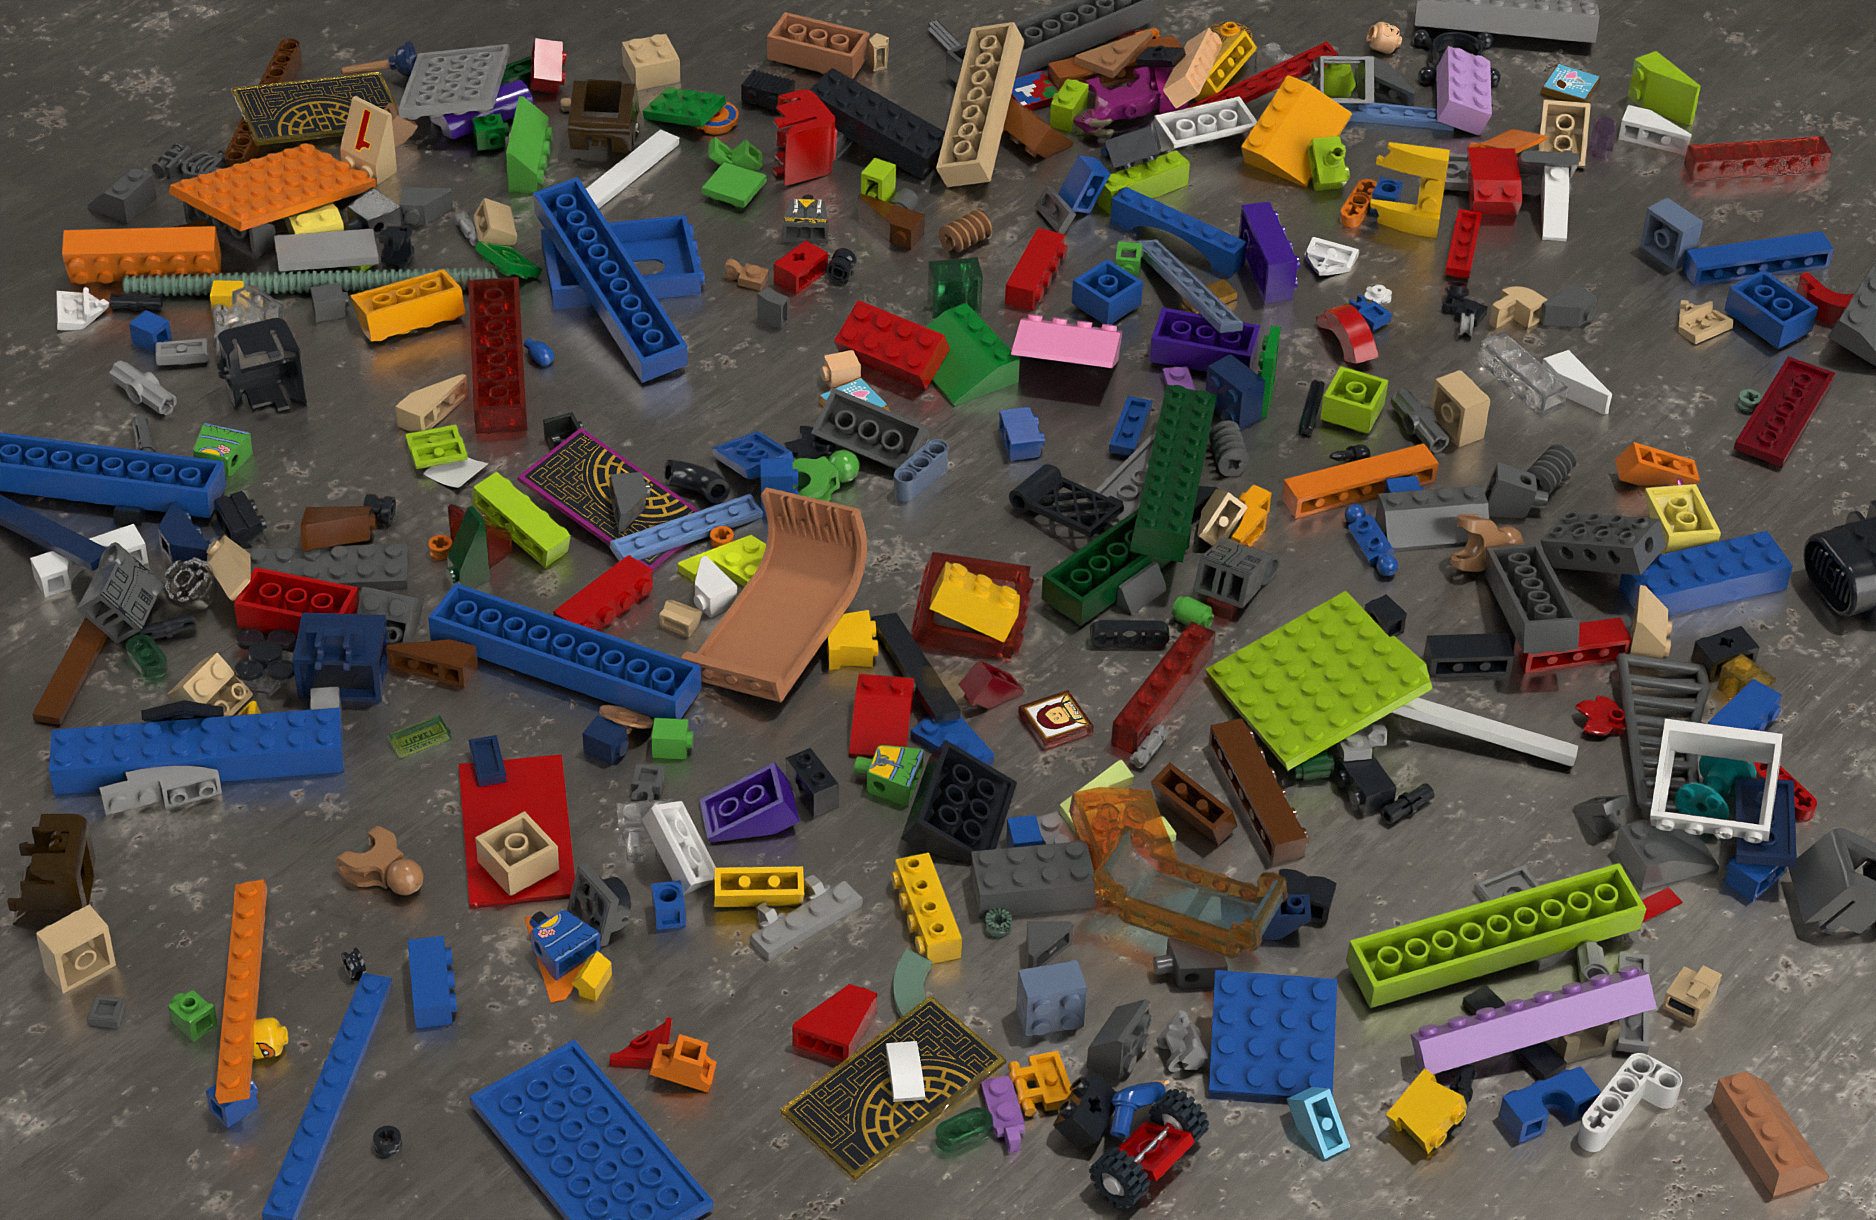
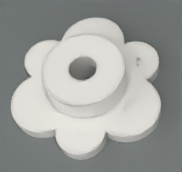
(1378, 294)

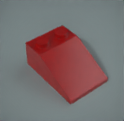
(1494, 181)
(881, 713)

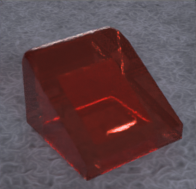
(1221, 608)

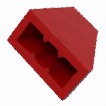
(837, 1024)

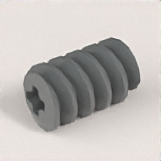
(1228, 448)
(1553, 467)

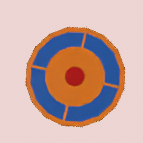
(722, 121)

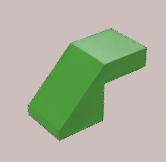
(744, 155)

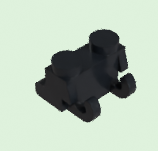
(397, 246)

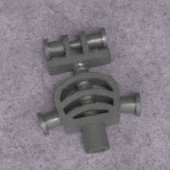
(191, 165)

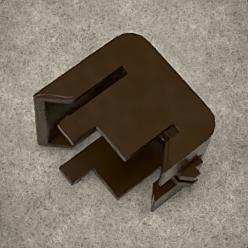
(605, 97)
(60, 871)

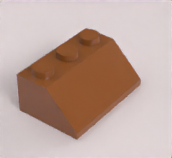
(1033, 132)

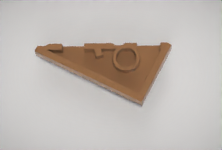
(1113, 56)

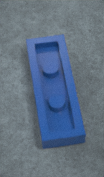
(1130, 426)

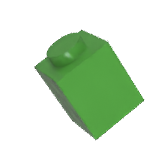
(671, 738)

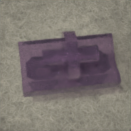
(1602, 136)

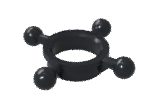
(1456, 40)

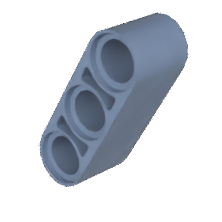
(920, 470)

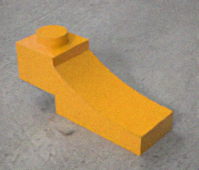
(1255, 516)

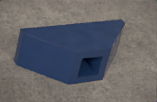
(180, 537)
(1289, 917)

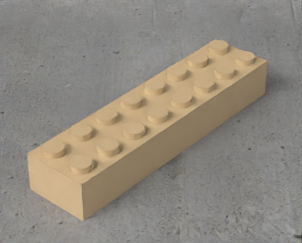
(980, 105)

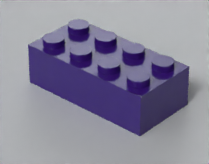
(1268, 252)
(1193, 342)

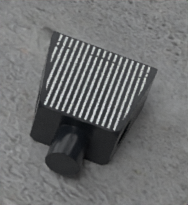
(373, 212)

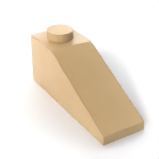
(429, 405)
(230, 566)

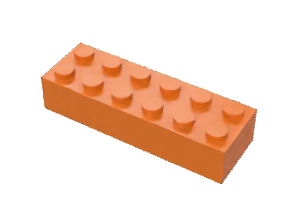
(113, 253)

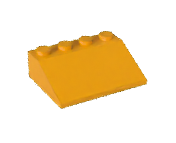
(1287, 127)

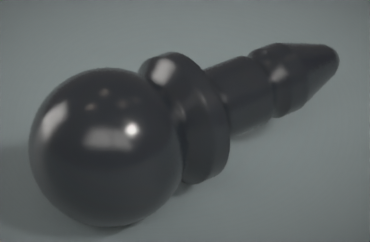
(1352, 453)

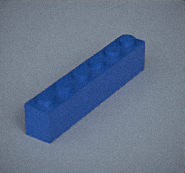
(1747, 258)

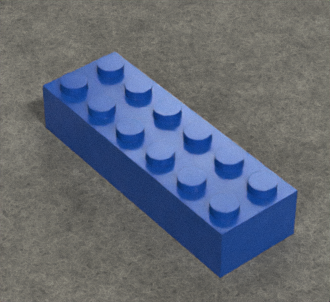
(1713, 573)

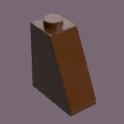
(336, 526)

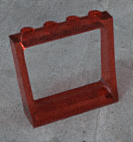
(930, 634)

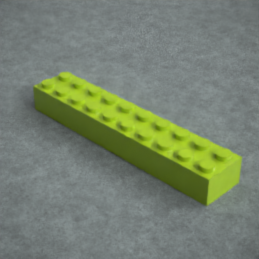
(1494, 935)

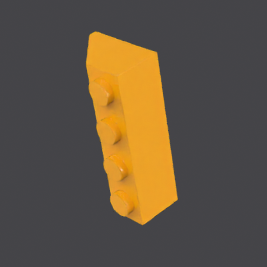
(408, 305)

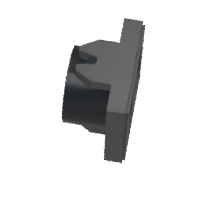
(600, 900)

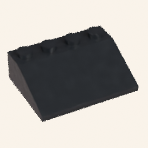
(958, 805)

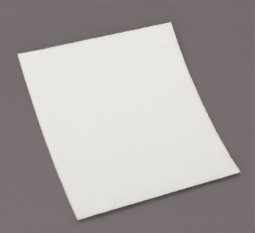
(455, 473)

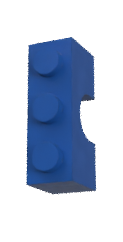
(1526, 1109)

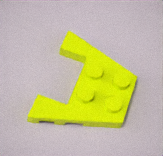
(735, 559)

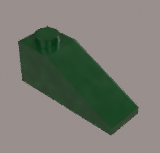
(469, 552)

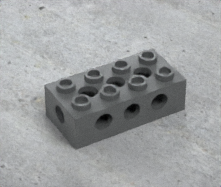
(1603, 543)

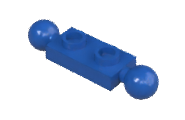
(1371, 540)

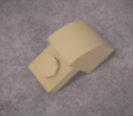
(1518, 304)

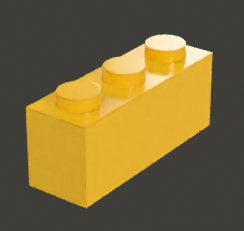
(758, 885)

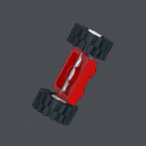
(1150, 1149)

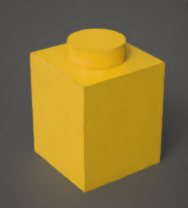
(222, 292)

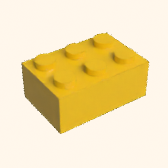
(975, 601)

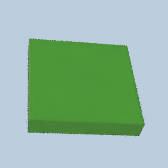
(733, 185)

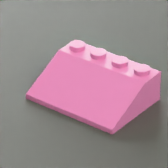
(1067, 341)

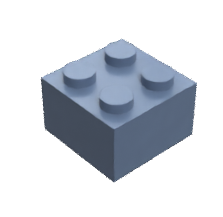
(1670, 232)
(1051, 998)

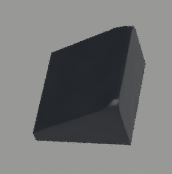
(129, 515)

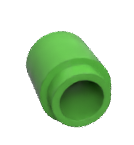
(1188, 609)

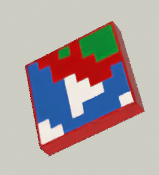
(1033, 90)

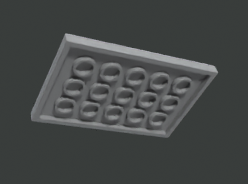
(454, 81)

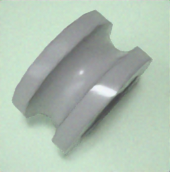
(1466, 324)

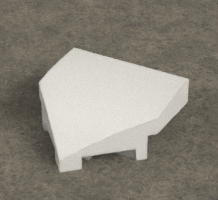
(1330, 257)
(77, 309)

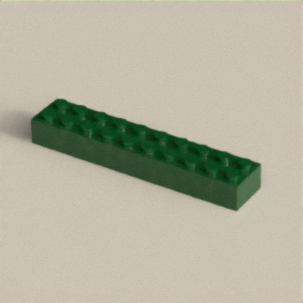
(1173, 473)

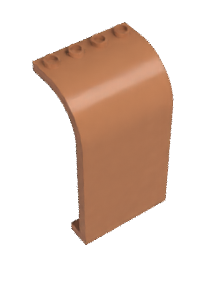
(791, 601)

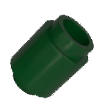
(1315, 767)

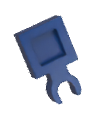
(1373, 313)

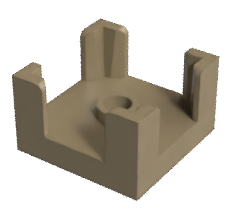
(1587, 1042)

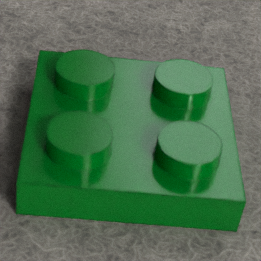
(508, 260)

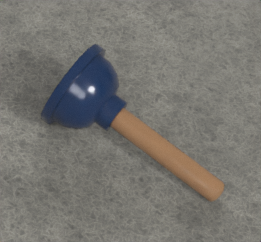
(403, 61)

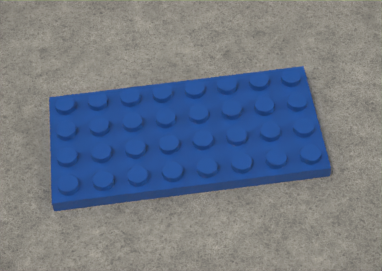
(587, 1143)

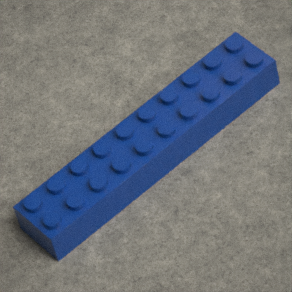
(610, 279)
(109, 474)
(567, 653)
(234, 745)

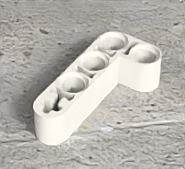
(1636, 1080)

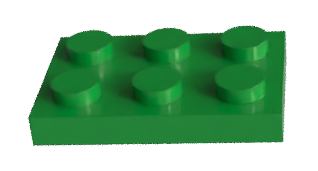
(684, 107)
(1268, 365)

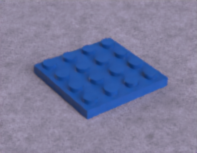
(1272, 1034)

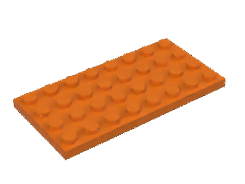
(272, 187)

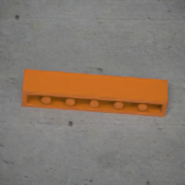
(1356, 480)

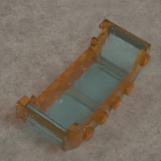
(1184, 898)

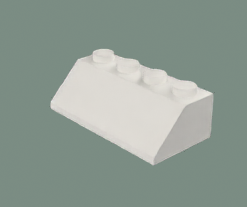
(1203, 123)

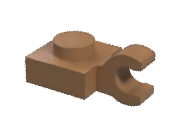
(748, 276)

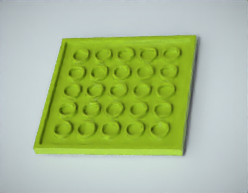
(1318, 679)

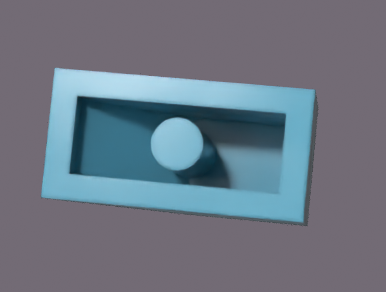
(1319, 1121)

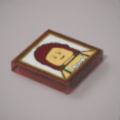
(1055, 719)

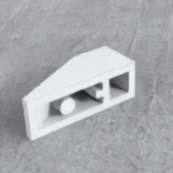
(1653, 130)
(1554, 203)
(1581, 383)

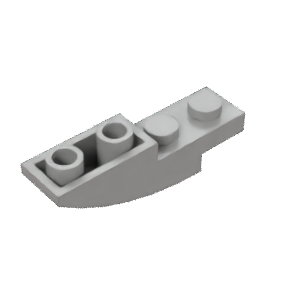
(166, 783)

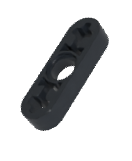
(1109, 639)

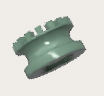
(1748, 400)
(998, 915)

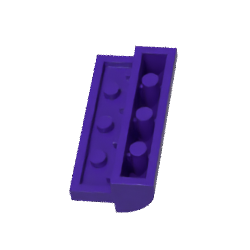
(505, 104)

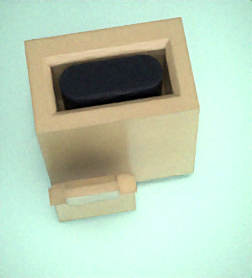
(1691, 993)

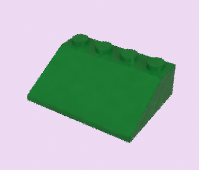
(976, 358)

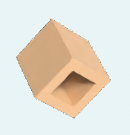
(840, 368)

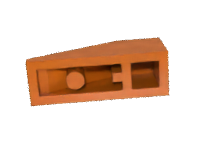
(1653, 467)

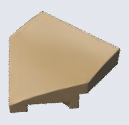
(1701, 321)

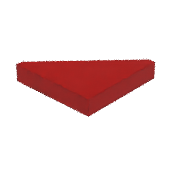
(642, 1049)

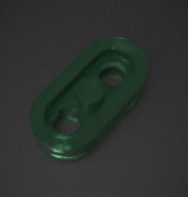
(147, 656)
(962, 1129)

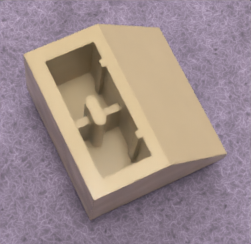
(212, 684)

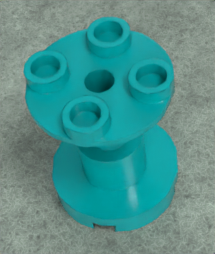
(1718, 782)

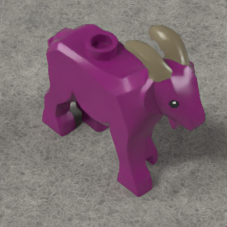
(1117, 104)

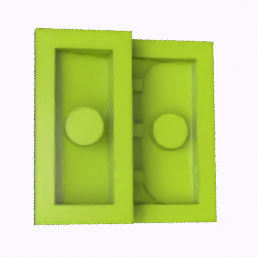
(436, 446)

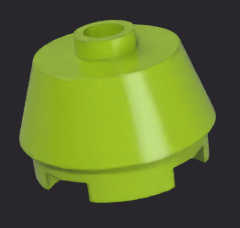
(1338, 80)

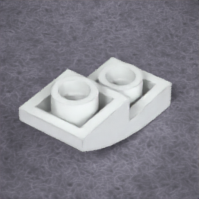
(905, 1071)

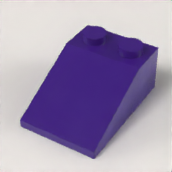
(750, 806)

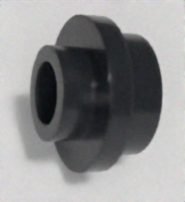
(1457, 289)

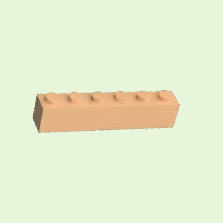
(1192, 71)

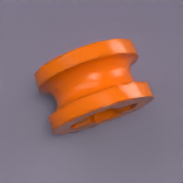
(719, 533)
(439, 541)

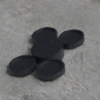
(265, 654)

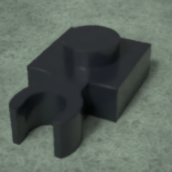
(1468, 307)

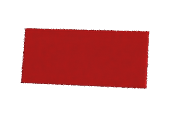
(1660, 903)

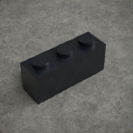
(1468, 655)

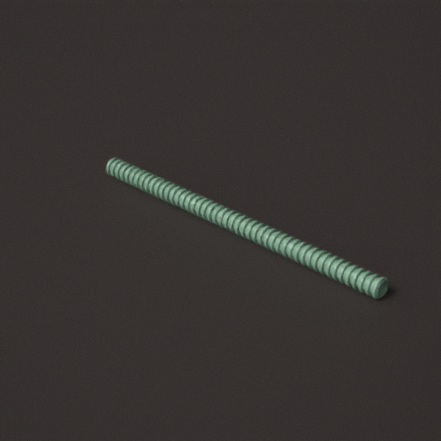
(289, 282)

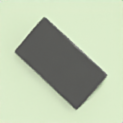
(1141, 589)

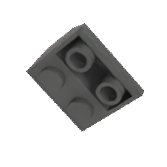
(401, 612)
(1121, 1040)

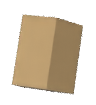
(875, 60)
(679, 618)

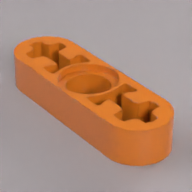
(1359, 210)

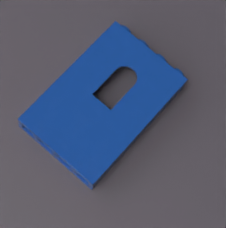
(657, 239)

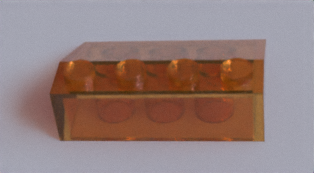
(1104, 811)

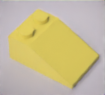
(315, 220)
(1682, 516)

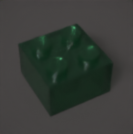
(954, 284)

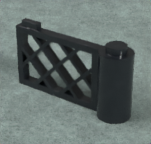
(1043, 488)

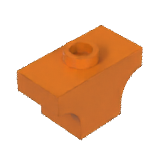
(684, 1063)

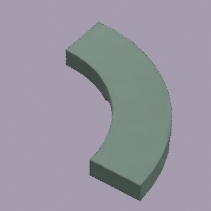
(910, 981)

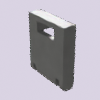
(1534, 161)

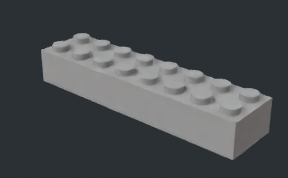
(1513, 17)

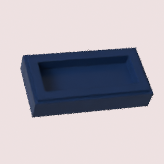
(487, 760)

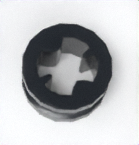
(353, 962)
(387, 1132)

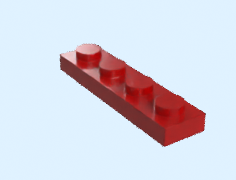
(1463, 243)

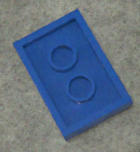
(746, 451)

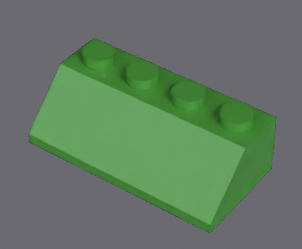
(528, 148)

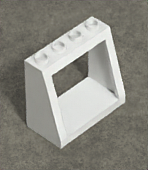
(1722, 743)

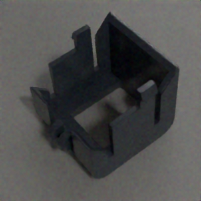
(262, 380)

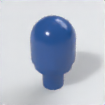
(539, 352)

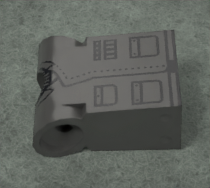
(1234, 571)
(120, 594)

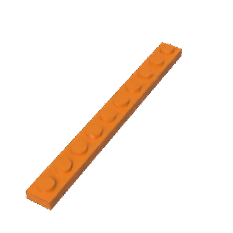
(241, 992)

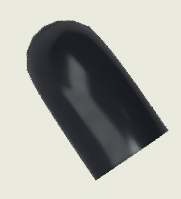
(697, 479)

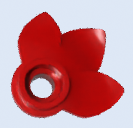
(1603, 716)

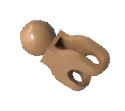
(1481, 534)
(381, 865)

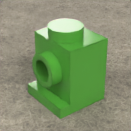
(1130, 264)
(189, 1009)

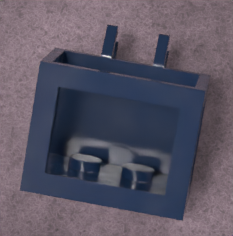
(345, 642)

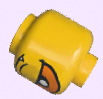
(269, 1038)

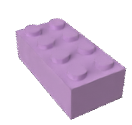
(1464, 90)

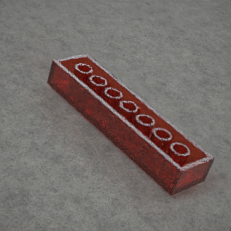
(497, 356)

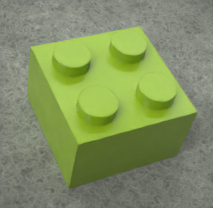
(1354, 399)

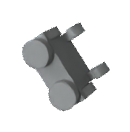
(1184, 1044)

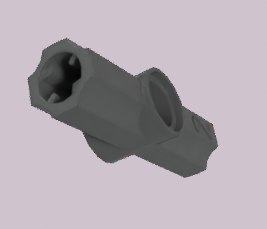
(1419, 421)

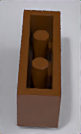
(1194, 803)

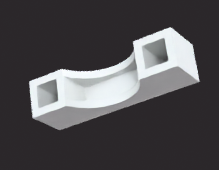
(56, 573)

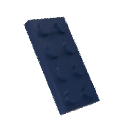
(1781, 846)

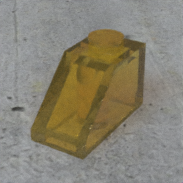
(1739, 673)

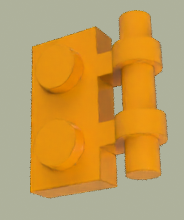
(1050, 1080)

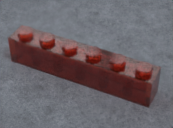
(1757, 158)
(1163, 687)

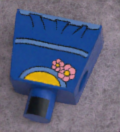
(562, 941)

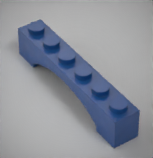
(1221, 249)

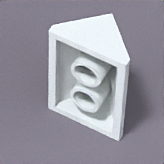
(680, 845)

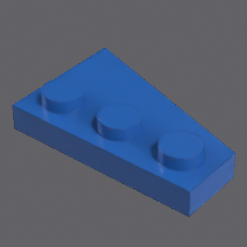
(956, 732)

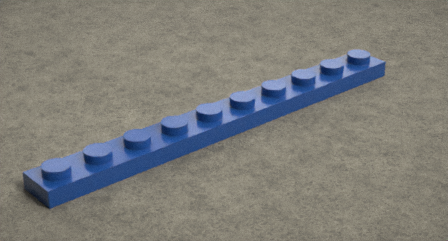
(327, 1099)

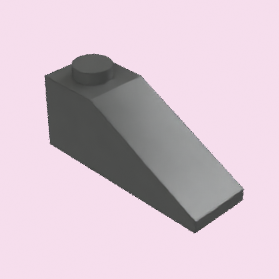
(1390, 84)

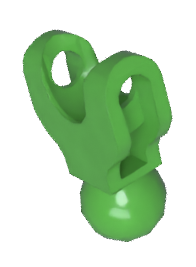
(824, 475)

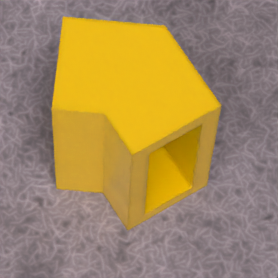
(593, 976)

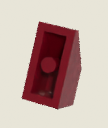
(989, 686)

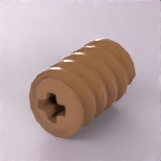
(965, 231)

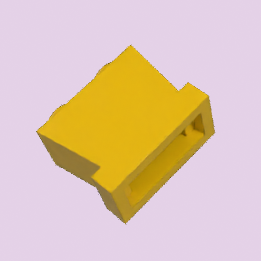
(852, 642)
(1427, 1111)

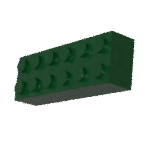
(1091, 576)

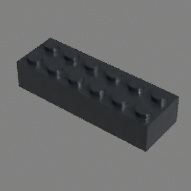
(880, 124)

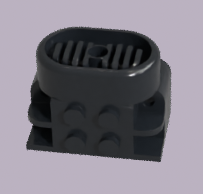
(1844, 565)

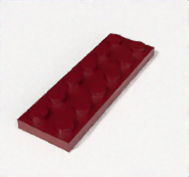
(1784, 411)

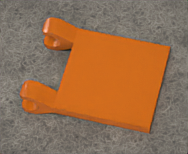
(1512, 139)

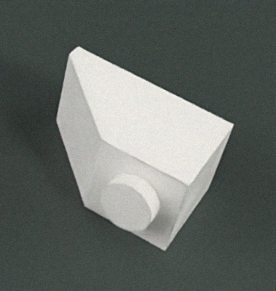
(713, 589)

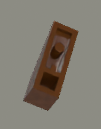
(892, 221)
(437, 660)

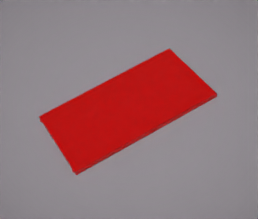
(532, 787)

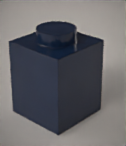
(605, 740)

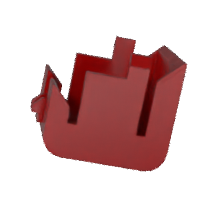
(808, 144)

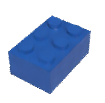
(1771, 309)

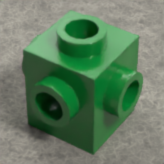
(490, 131)

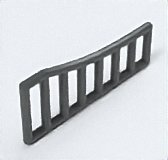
(1634, 720)

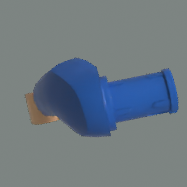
(1131, 1099)

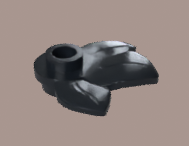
(809, 445)

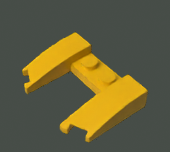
(1432, 167)

